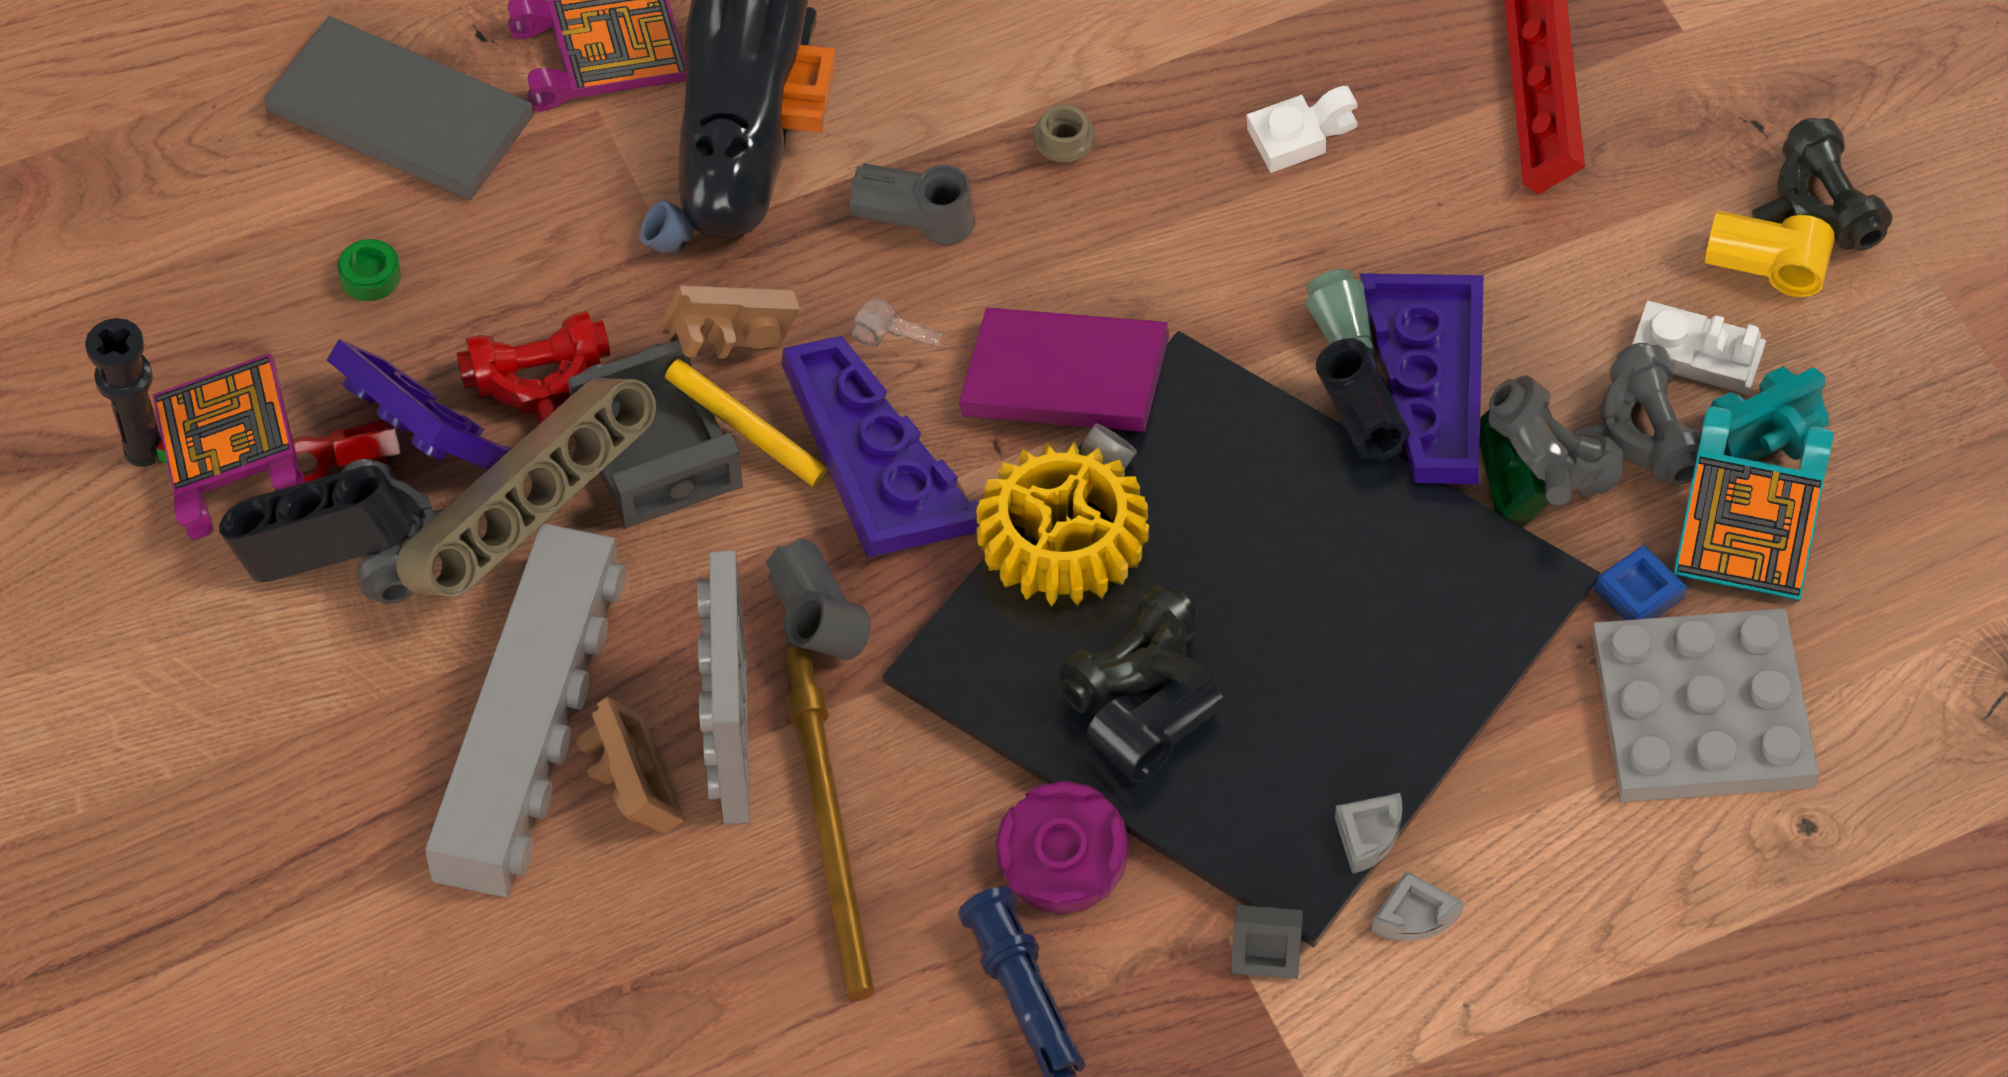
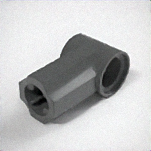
(931, 200)
(815, 606)

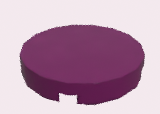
(1062, 847)

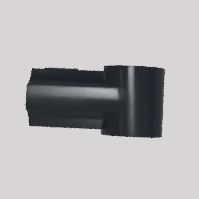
(1362, 399)
(1143, 731)

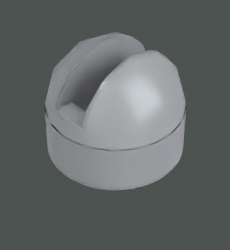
(1110, 445)

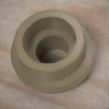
(1060, 122)

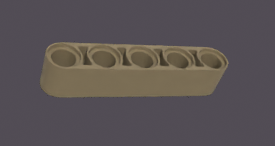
(500, 489)

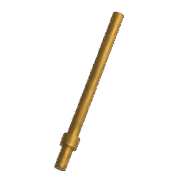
(808, 712)

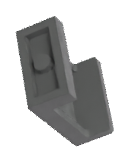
(679, 455)

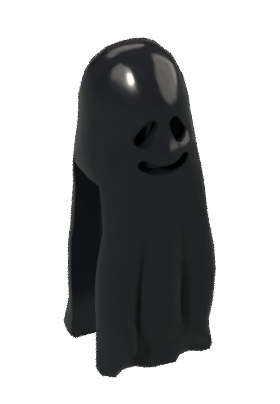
(733, 108)

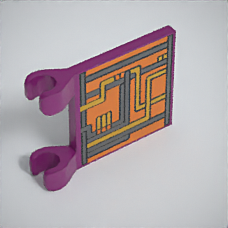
(601, 46)
(222, 433)

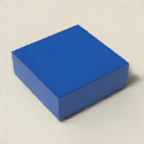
(1640, 586)

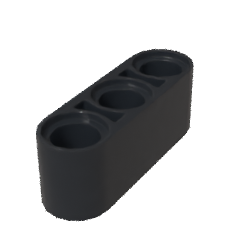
(316, 523)

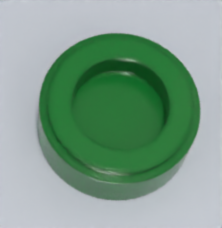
(369, 270)

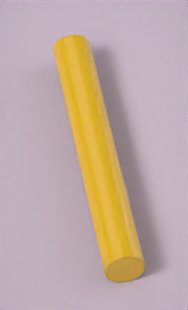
(746, 422)

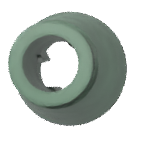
(1339, 307)

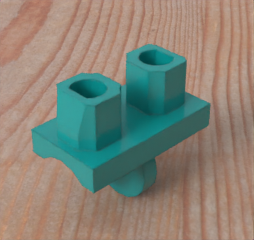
(1775, 416)

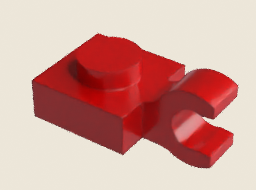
(363, 441)

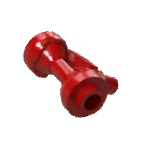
(493, 365)

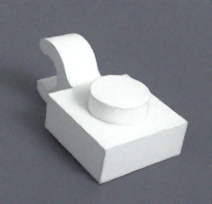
(1296, 133)

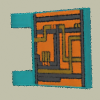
(1751, 519)

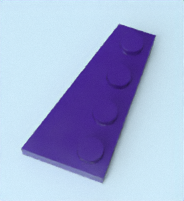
(1432, 365)
(875, 457)

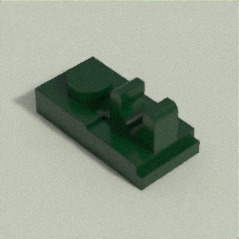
(1513, 486)

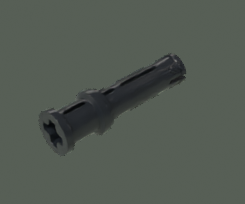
(124, 378)

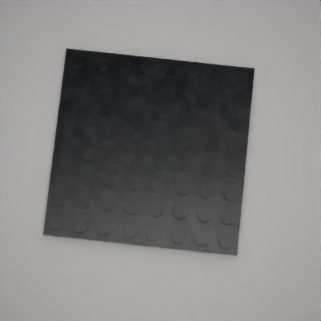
(1335, 607)

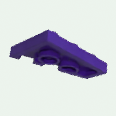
(413, 407)

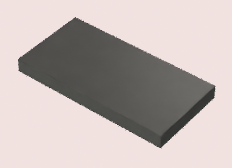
(399, 107)

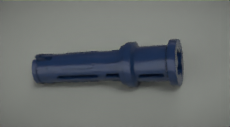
(1012, 960)

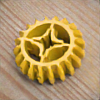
(1078, 551)

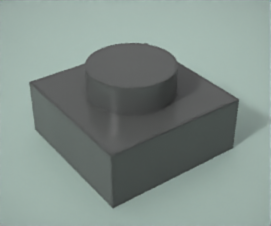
(1266, 941)

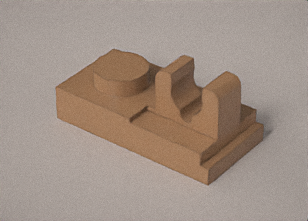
(729, 318)
(633, 764)

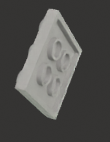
(724, 687)
(1704, 705)

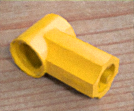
(1789, 253)

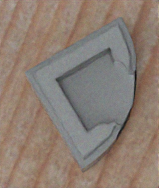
(1369, 829)
(1416, 911)

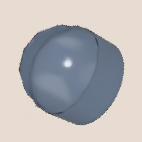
(666, 228)

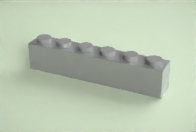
(525, 711)

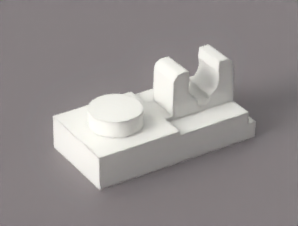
(1703, 347)

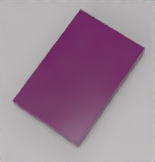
(1064, 369)

